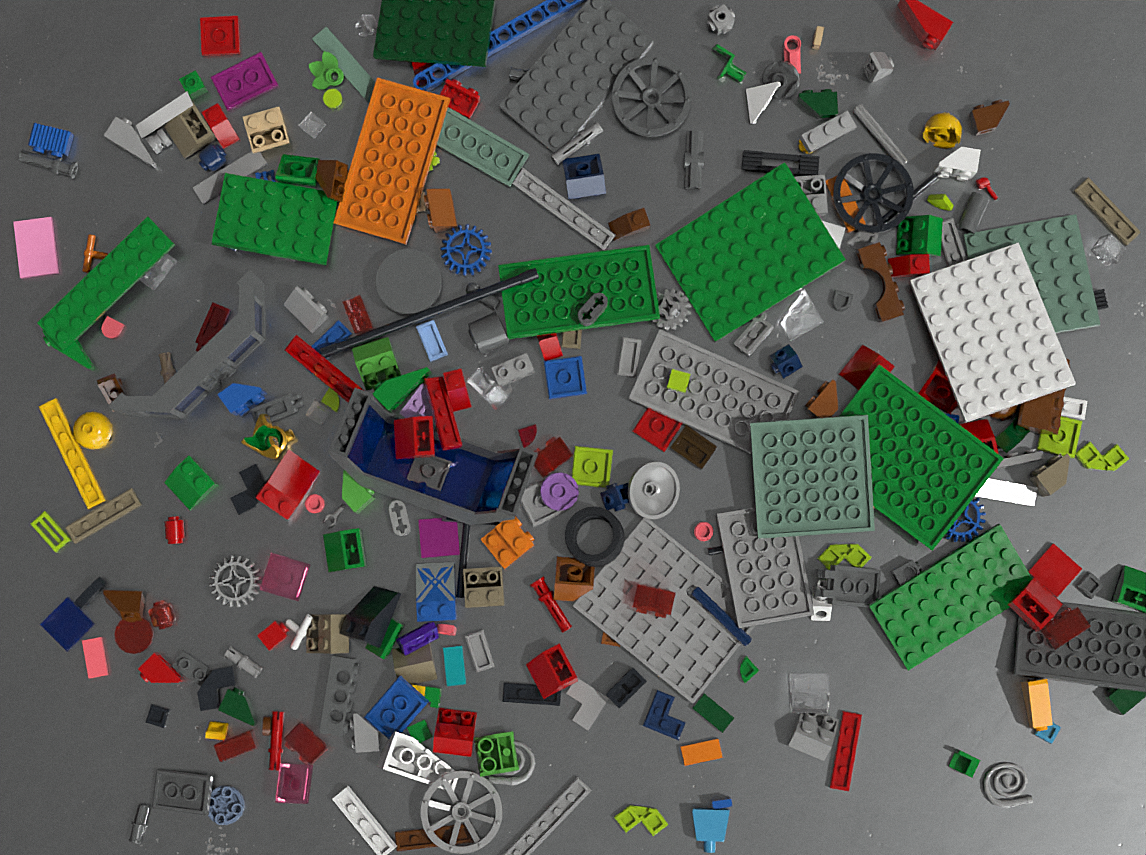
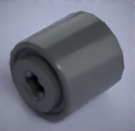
(488, 333)

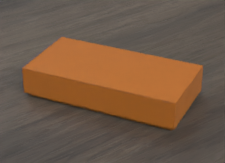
(701, 752)

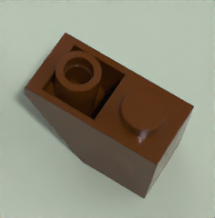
(987, 118)
(332, 177)

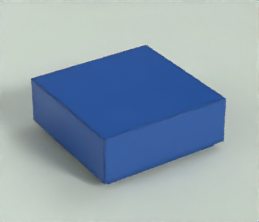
(721, 803)

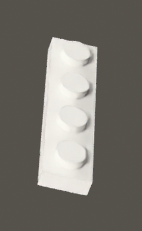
(364, 822)

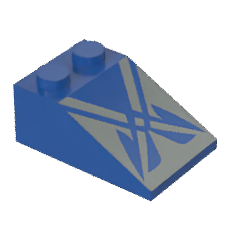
(435, 592)

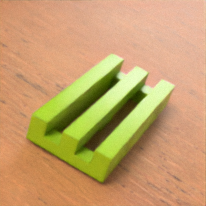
(61, 543)

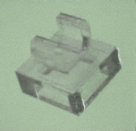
(368, 25)

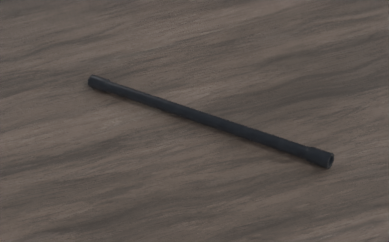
(521, 278)

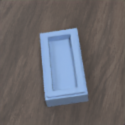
(432, 340)

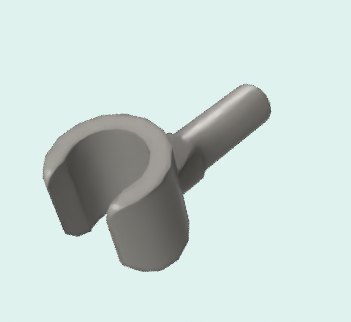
(332, 517)

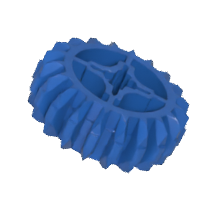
(475, 251)
(968, 521)

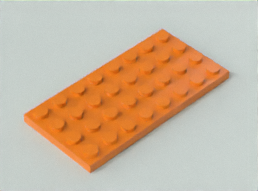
(392, 160)

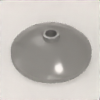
(662, 490)

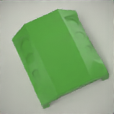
(496, 754)

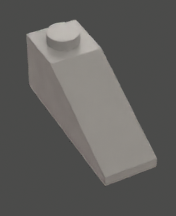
(878, 66)
(126, 137)

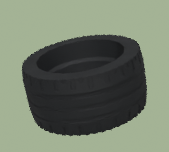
(580, 518)

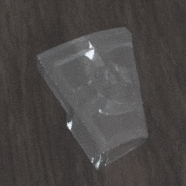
(800, 317)

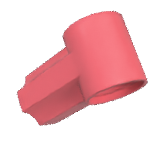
(793, 56)

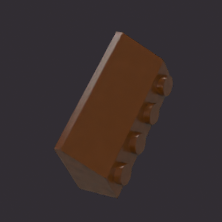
(1043, 413)

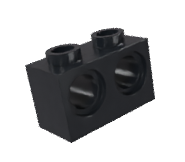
(626, 687)

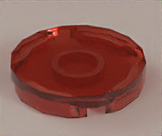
(134, 636)

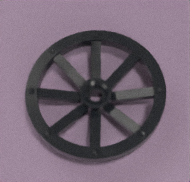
(879, 192)

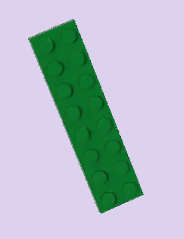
(106, 283)

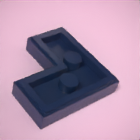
(658, 718)

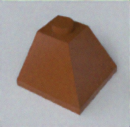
(572, 579)

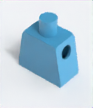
(710, 826)

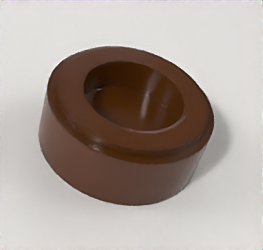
(266, 729)

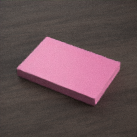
(36, 247)

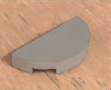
(863, 239)

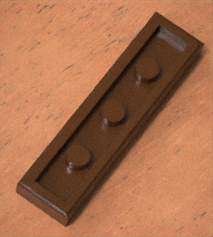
(418, 838)

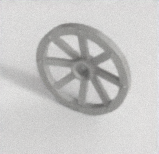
(461, 818)

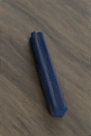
(721, 616)

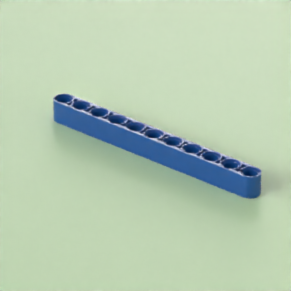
(498, 44)

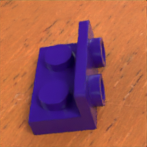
(417, 638)

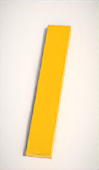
(72, 453)

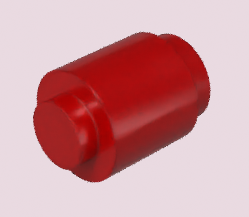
(174, 530)

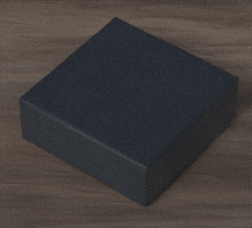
(158, 715)

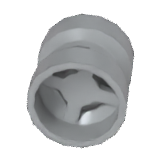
(159, 141)

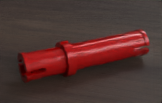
(276, 740)

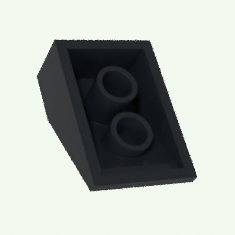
(371, 617)

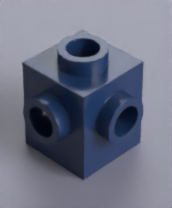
(785, 361)
(615, 496)

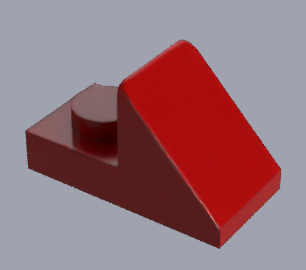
(550, 346)

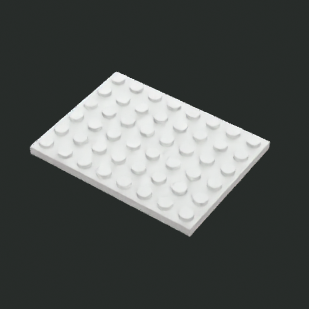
(992, 332)

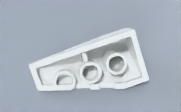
(411, 759)

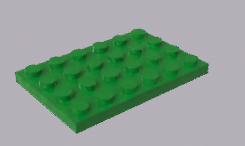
(274, 219)

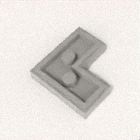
(591, 701)

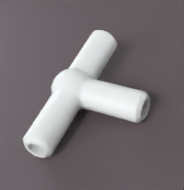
(300, 631)

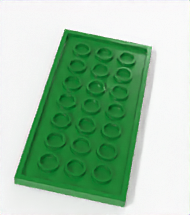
(570, 281)
(951, 597)

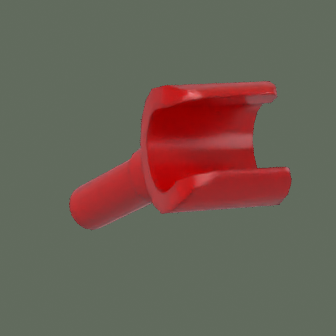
(984, 183)

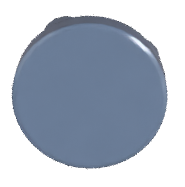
(226, 805)

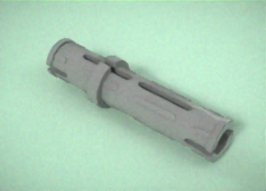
(594, 129)

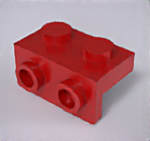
(461, 99)

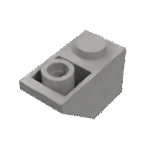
(366, 735)

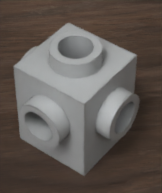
(717, 24)

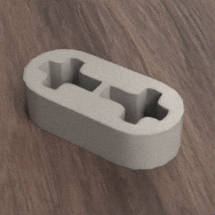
(395, 519)

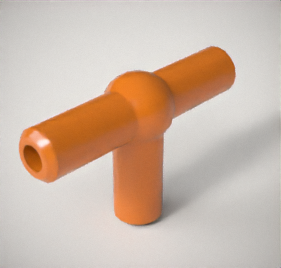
(89, 253)

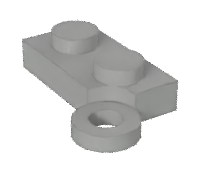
(754, 335)

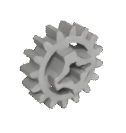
(677, 313)

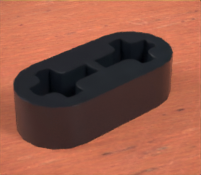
(90, 593)

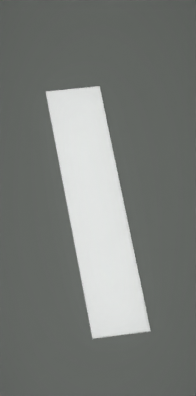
(164, 115)

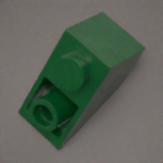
(820, 104)
(1011, 435)

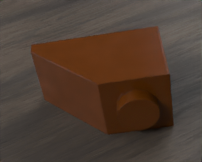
(630, 224)
(127, 604)

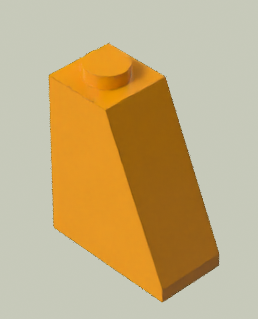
(1037, 703)

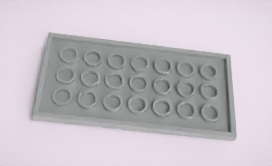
(719, 393)

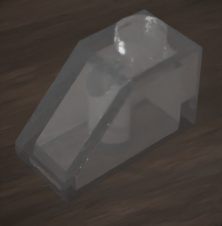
(487, 388)

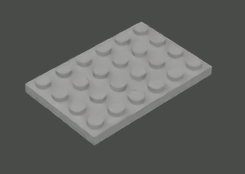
(763, 573)

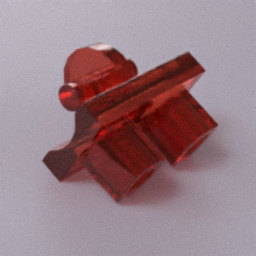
(357, 314)

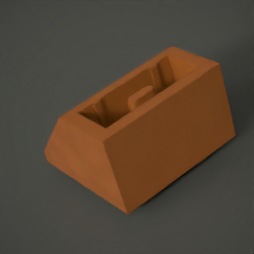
(441, 209)
(825, 403)

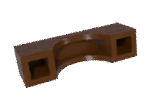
(888, 305)

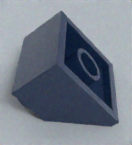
(584, 176)

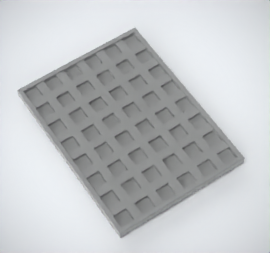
(684, 646)

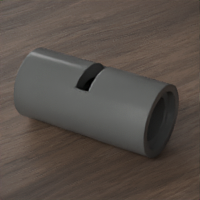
(973, 213)

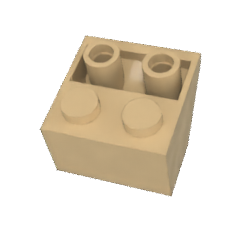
(266, 129)

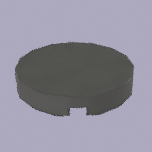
(785, 74)

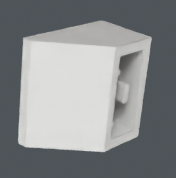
(959, 164)

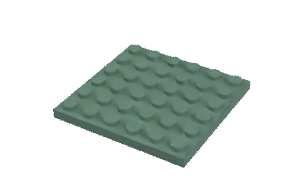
(1056, 264)
(812, 476)

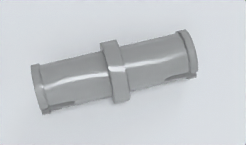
(243, 662)

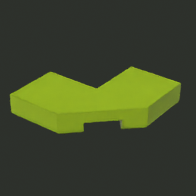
(1092, 459)
(850, 552)
(634, 814)

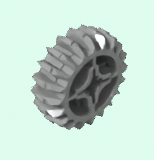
(234, 572)

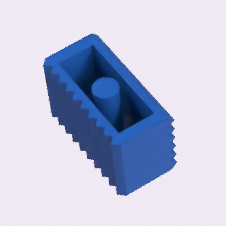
(51, 140)

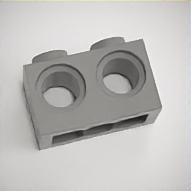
(513, 370)

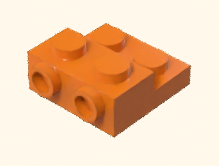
(508, 541)

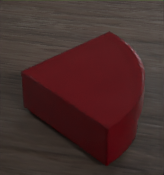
(527, 435)

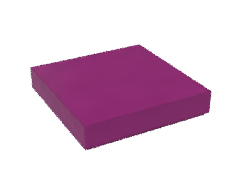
(438, 538)

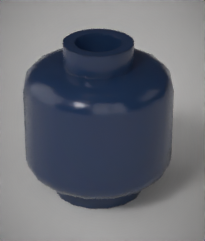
(212, 157)

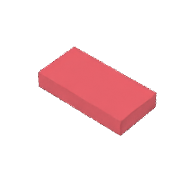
(95, 657)

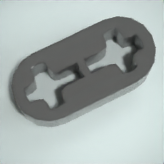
(589, 306)

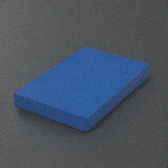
(396, 708)

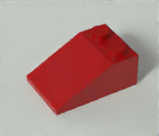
(925, 22)
(287, 484)

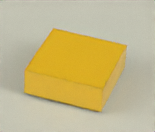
(217, 730)

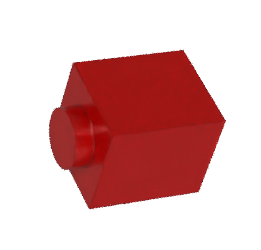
(274, 635)

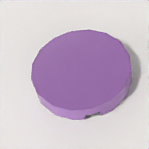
(559, 491)

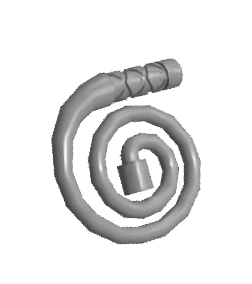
(516, 780)
(1006, 781)

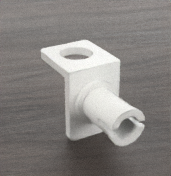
(820, 603)

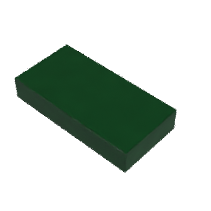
(713, 713)

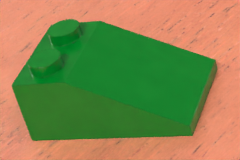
(398, 389)

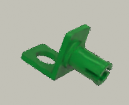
(728, 67)

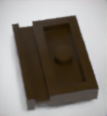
(693, 447)

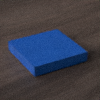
(565, 377)

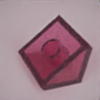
(294, 783)

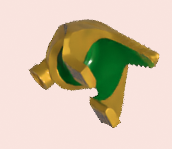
(268, 439)

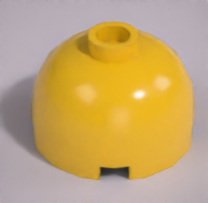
(943, 130)
(92, 430)

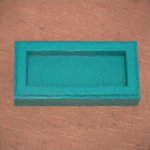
(454, 666)

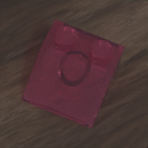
(285, 577)

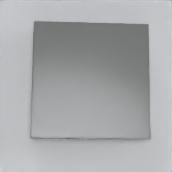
(535, 507)

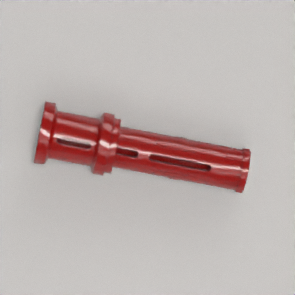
(546, 596)

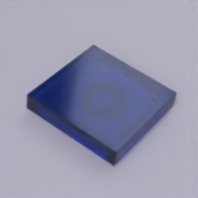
(67, 624)

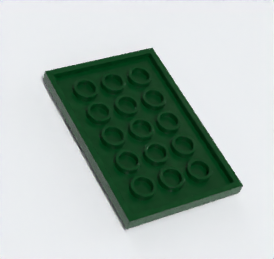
(435, 31)

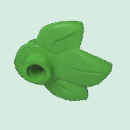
(323, 71)

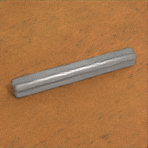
(879, 134)

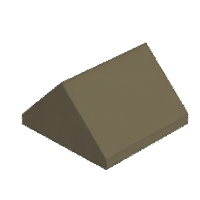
(416, 666)

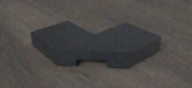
(253, 481)
(208, 692)

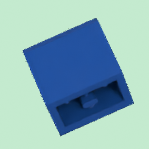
(240, 397)

